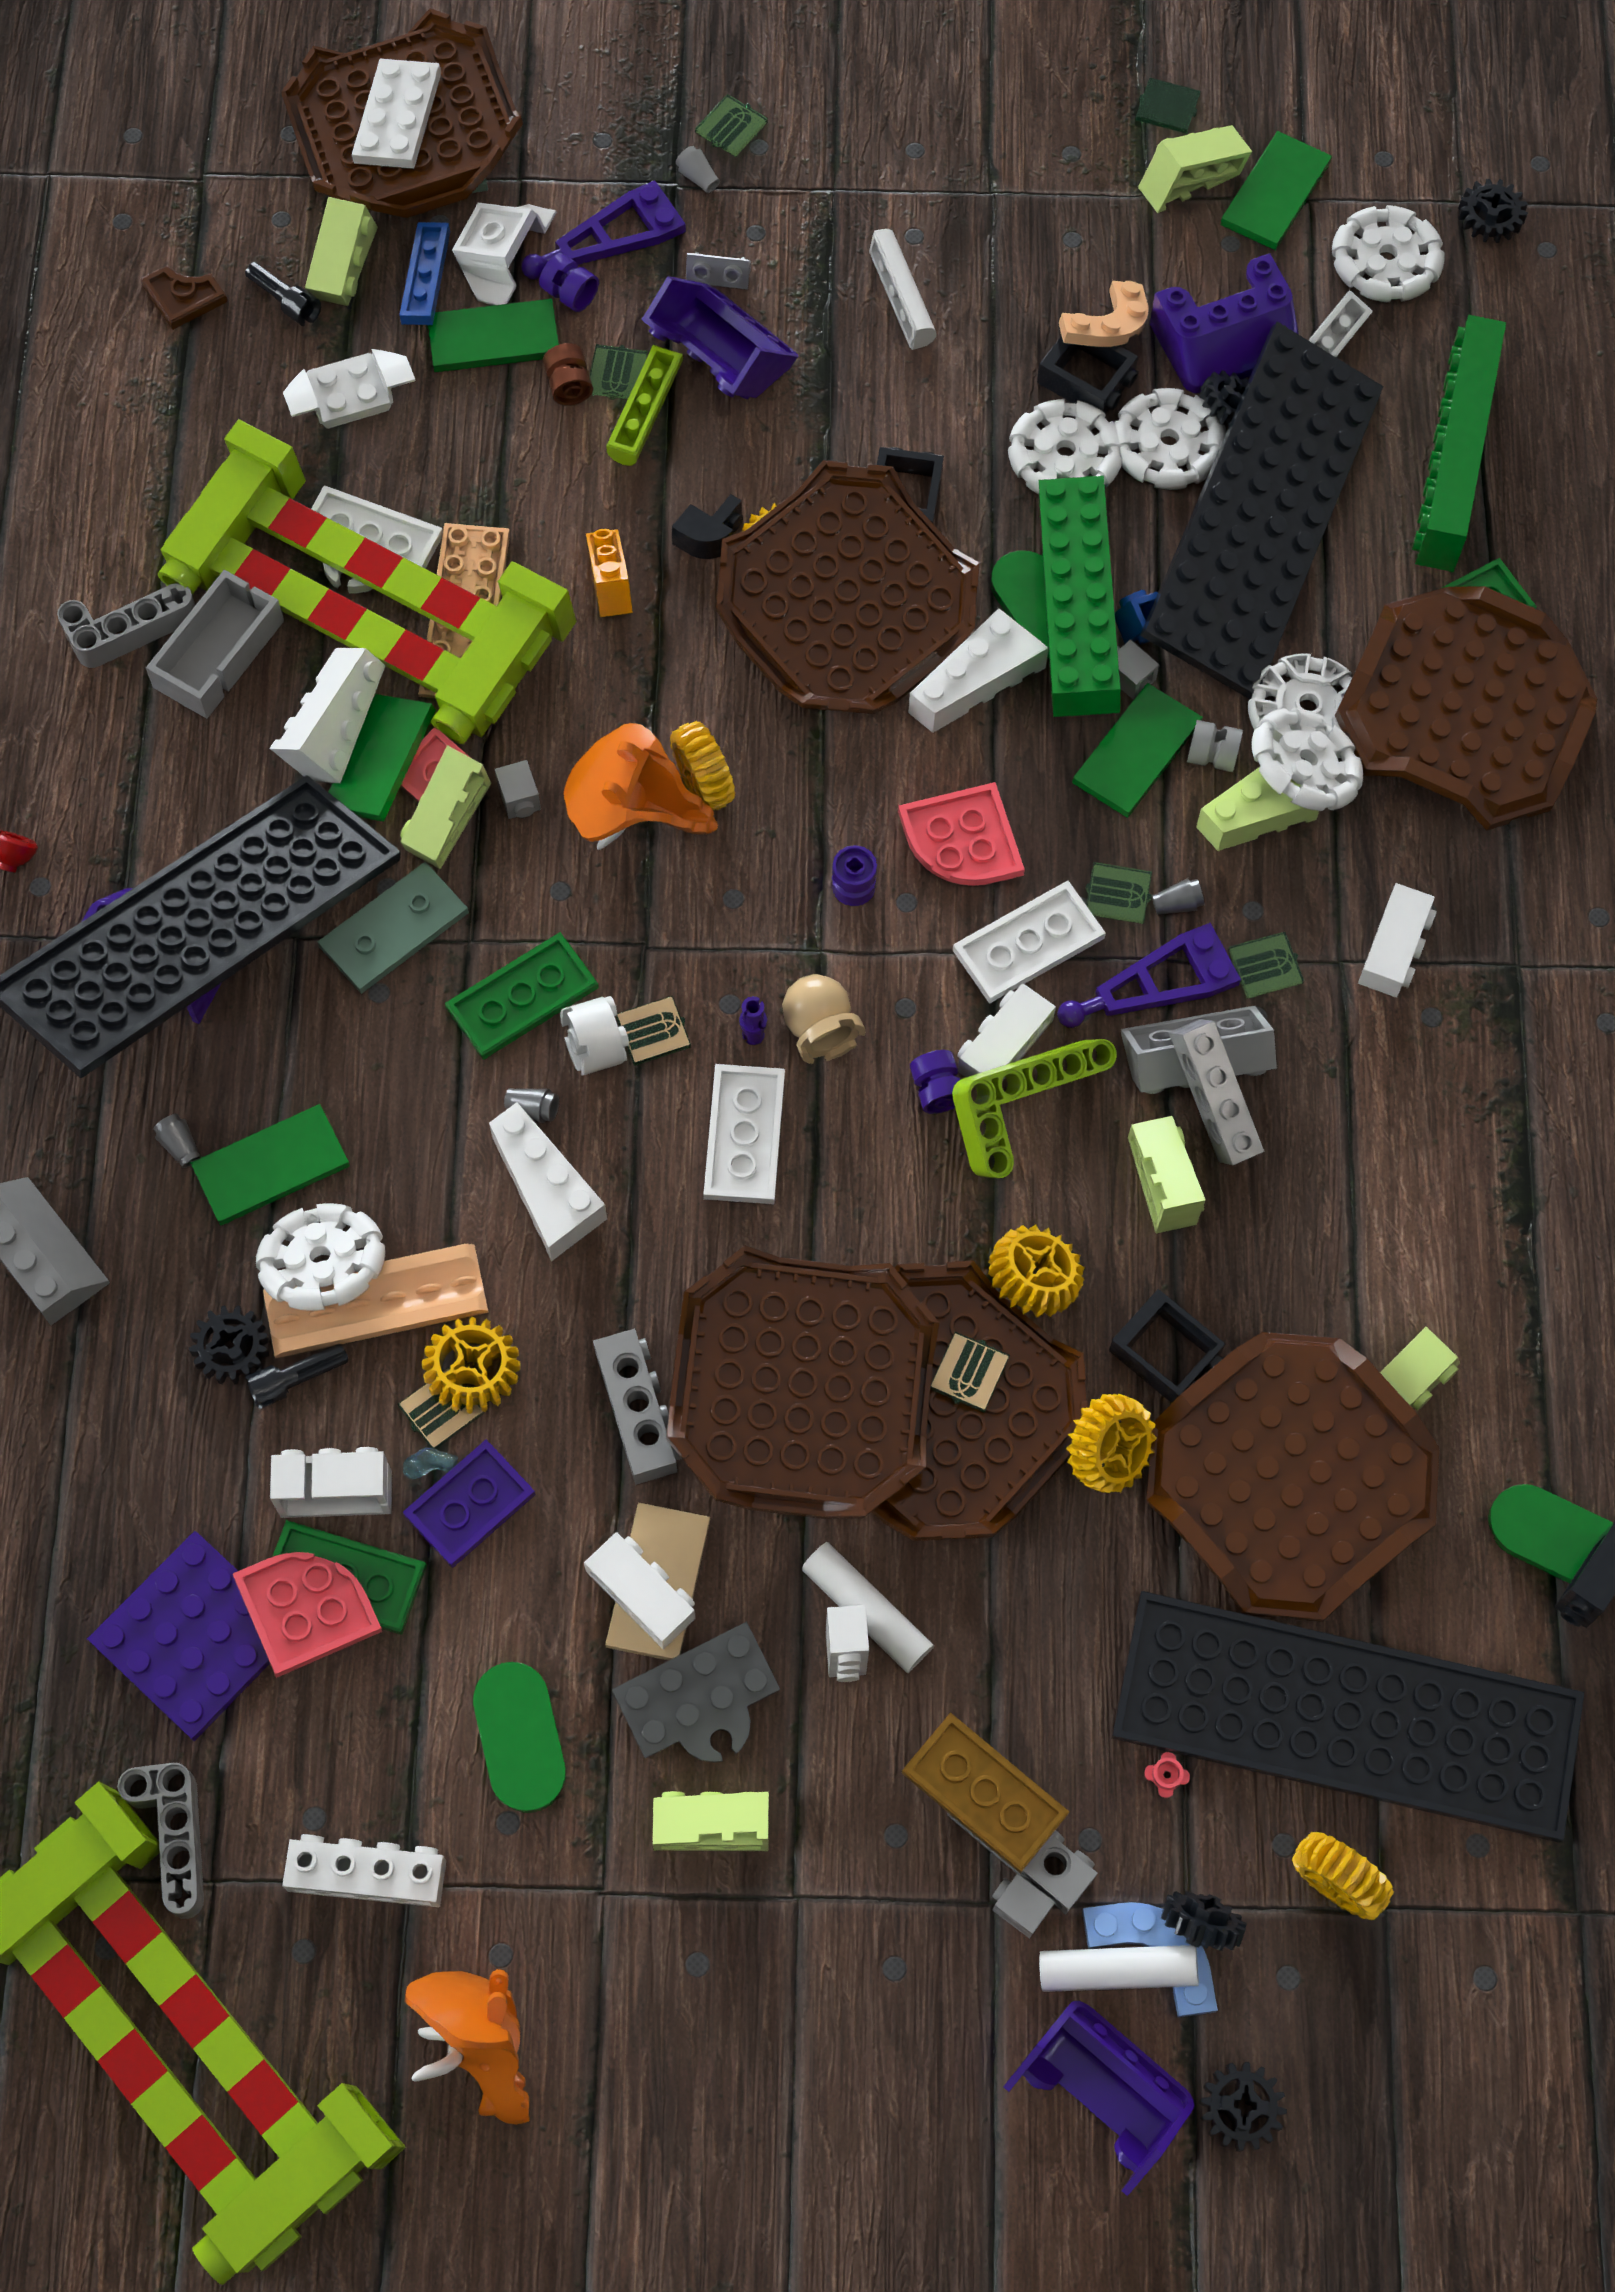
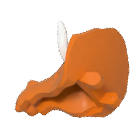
(630, 782)
(482, 2036)

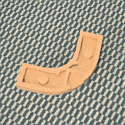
(1112, 329)

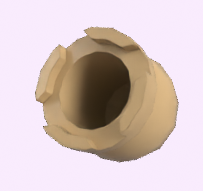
(820, 1015)

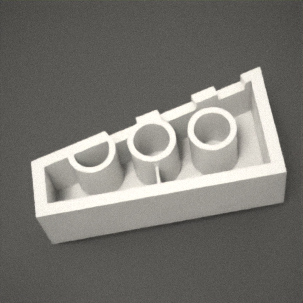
(983, 665)
(331, 716)
(549, 1186)

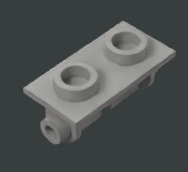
(718, 270)

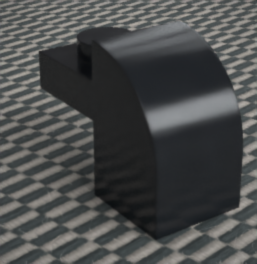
(703, 534)

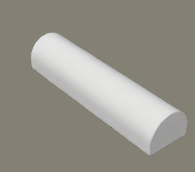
(901, 289)
(1341, 324)
(884, 1622)
(1118, 1968)

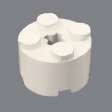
(594, 1036)

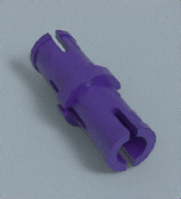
(753, 1020)

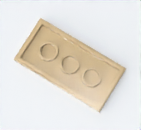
(677, 1545)

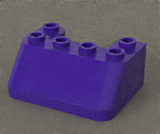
(1223, 332)
(722, 334)

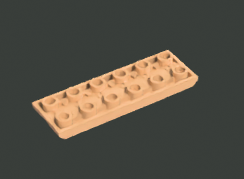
(474, 561)
(403, 1297)

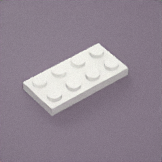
(396, 113)
(1028, 941)
(744, 1134)

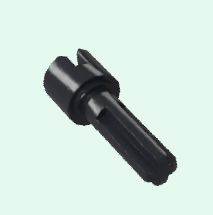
(294, 300)
(272, 1383)

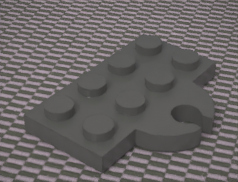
(698, 1696)

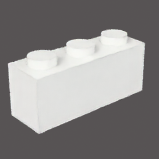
(1398, 940)
(1007, 1034)
(641, 1589)
(847, 1642)

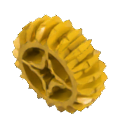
(702, 764)
(1017, 1258)
(492, 1346)
(1103, 1440)
(1342, 1875)

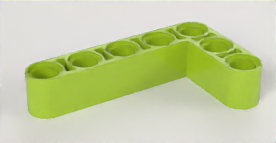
(1020, 1084)

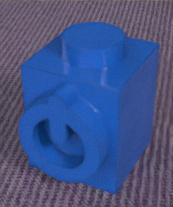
(1133, 615)

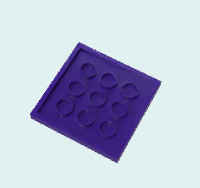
(186, 1637)

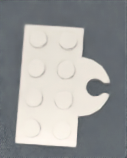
(386, 527)

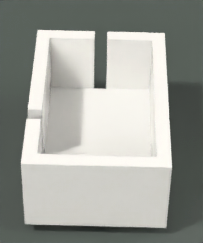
(331, 1483)

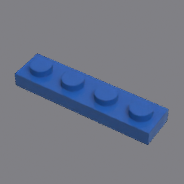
(424, 273)

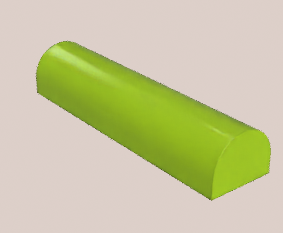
(643, 405)

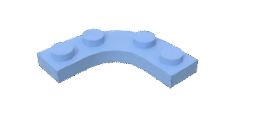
(1143, 1926)

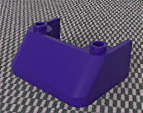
(1112, 2082)

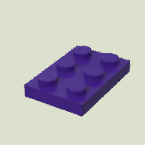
(469, 1503)

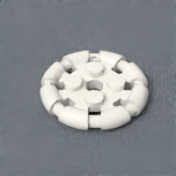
(1392, 238)
(1168, 422)
(1061, 433)
(1301, 687)
(1321, 778)
(318, 1240)

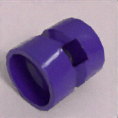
(569, 282)
(854, 875)
(936, 1077)

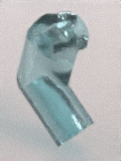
(426, 1461)

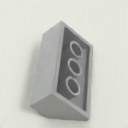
(1155, 1063)
(44, 1252)

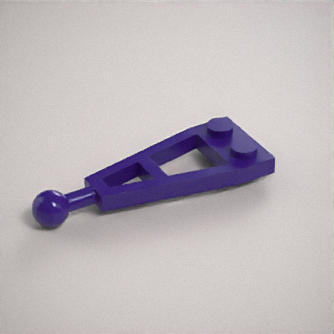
(651, 207)
(1205, 956)

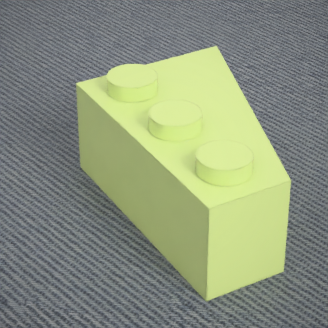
(1193, 162)
(340, 251)
(445, 807)
(1249, 811)
(1166, 1174)
(1421, 1368)
(711, 1821)

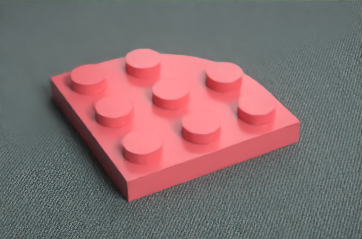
(963, 836)
(304, 1608)

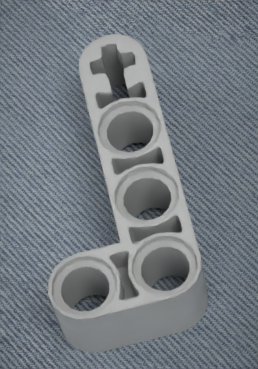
(167, 606)
(172, 1841)

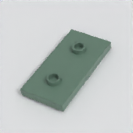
(393, 927)

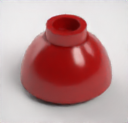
(15, 850)

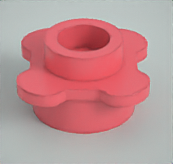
(1167, 1764)

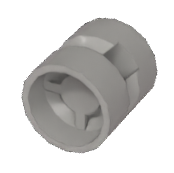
(1215, 746)

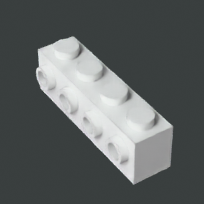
(364, 1872)

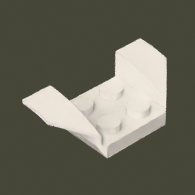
(491, 244)
(349, 387)

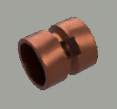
(568, 374)

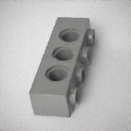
(1216, 1092)
(613, 1354)
(1062, 1888)

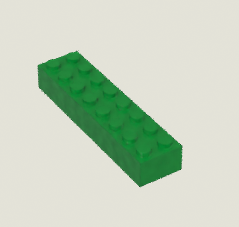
(1458, 443)
(1079, 597)

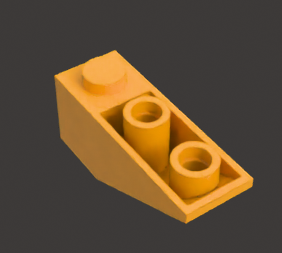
(609, 572)

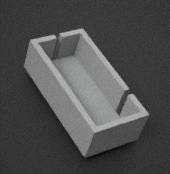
(215, 644)

